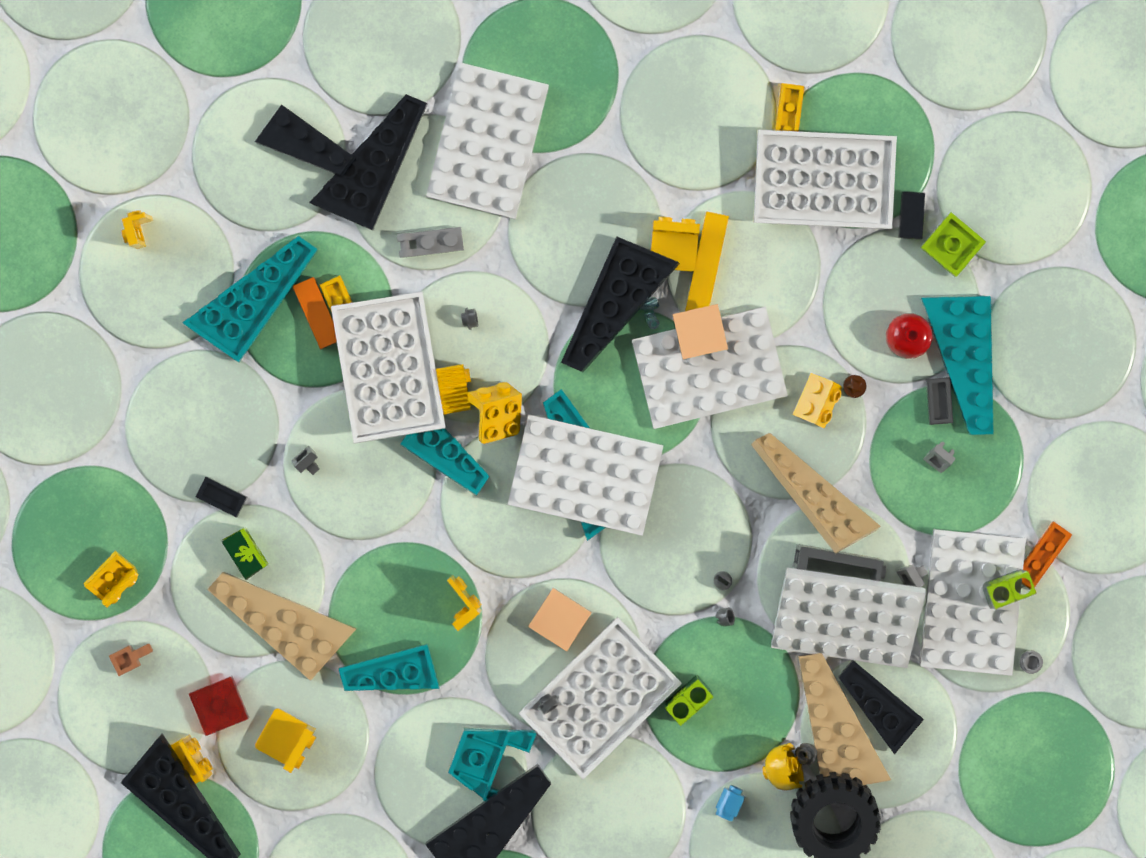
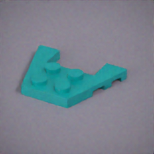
(481, 753)

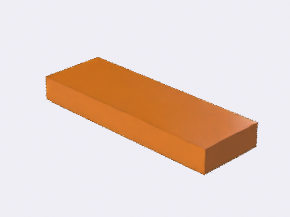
(316, 312)
(1045, 553)

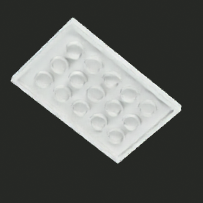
(487, 140)
(825, 179)
(388, 367)
(710, 382)
(585, 475)
(847, 617)
(958, 623)
(601, 698)

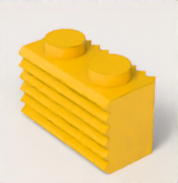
(454, 388)

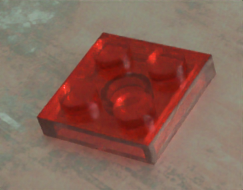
(219, 705)

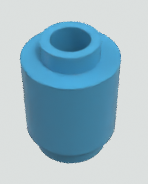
(730, 802)

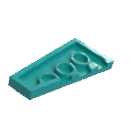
(448, 457)
(398, 670)

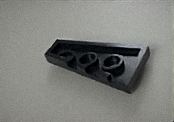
(298, 139)
(884, 709)

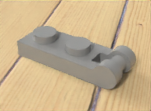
(431, 242)

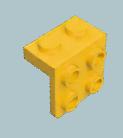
(676, 241)
(498, 411)
(286, 739)

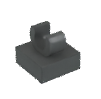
(306, 460)

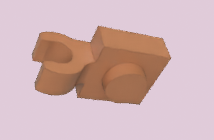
(127, 658)

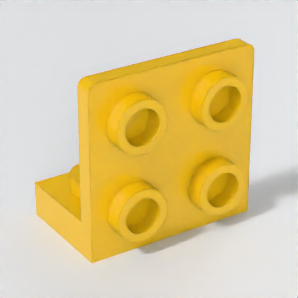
(465, 615)
(188, 752)

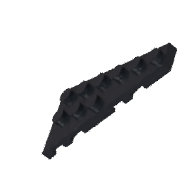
(369, 179)
(622, 288)
(172, 794)
(493, 822)

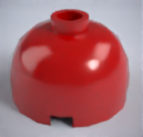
(909, 336)

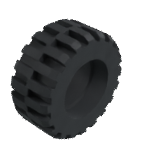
(829, 791)

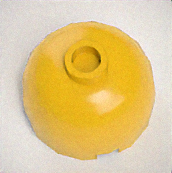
(783, 768)

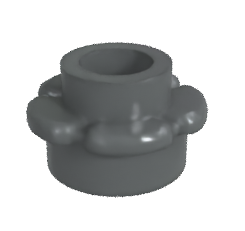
(469, 318)
(547, 703)
(811, 753)

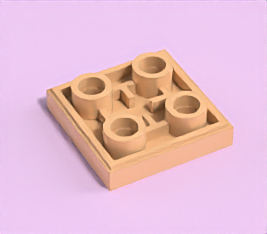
(700, 331)
(559, 619)

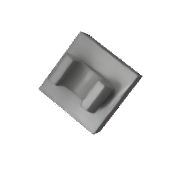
(940, 458)
(912, 576)

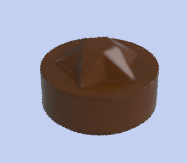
(854, 386)

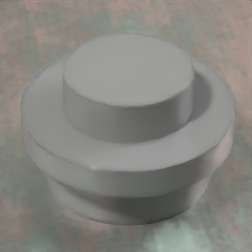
(1031, 662)

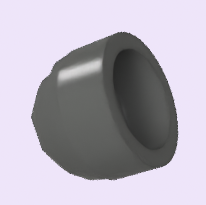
(724, 575)
(725, 616)

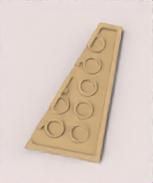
(827, 508)
(290, 628)
(835, 727)

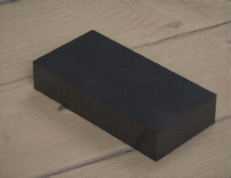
(911, 215)
(221, 496)

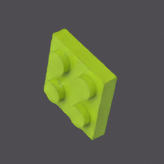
(953, 244)

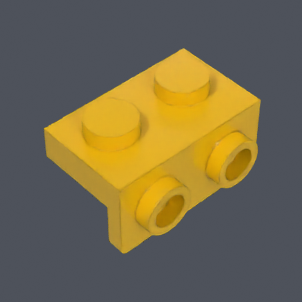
(132, 229)
(818, 400)
(112, 579)

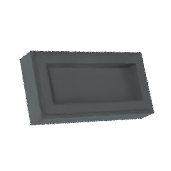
(939, 401)

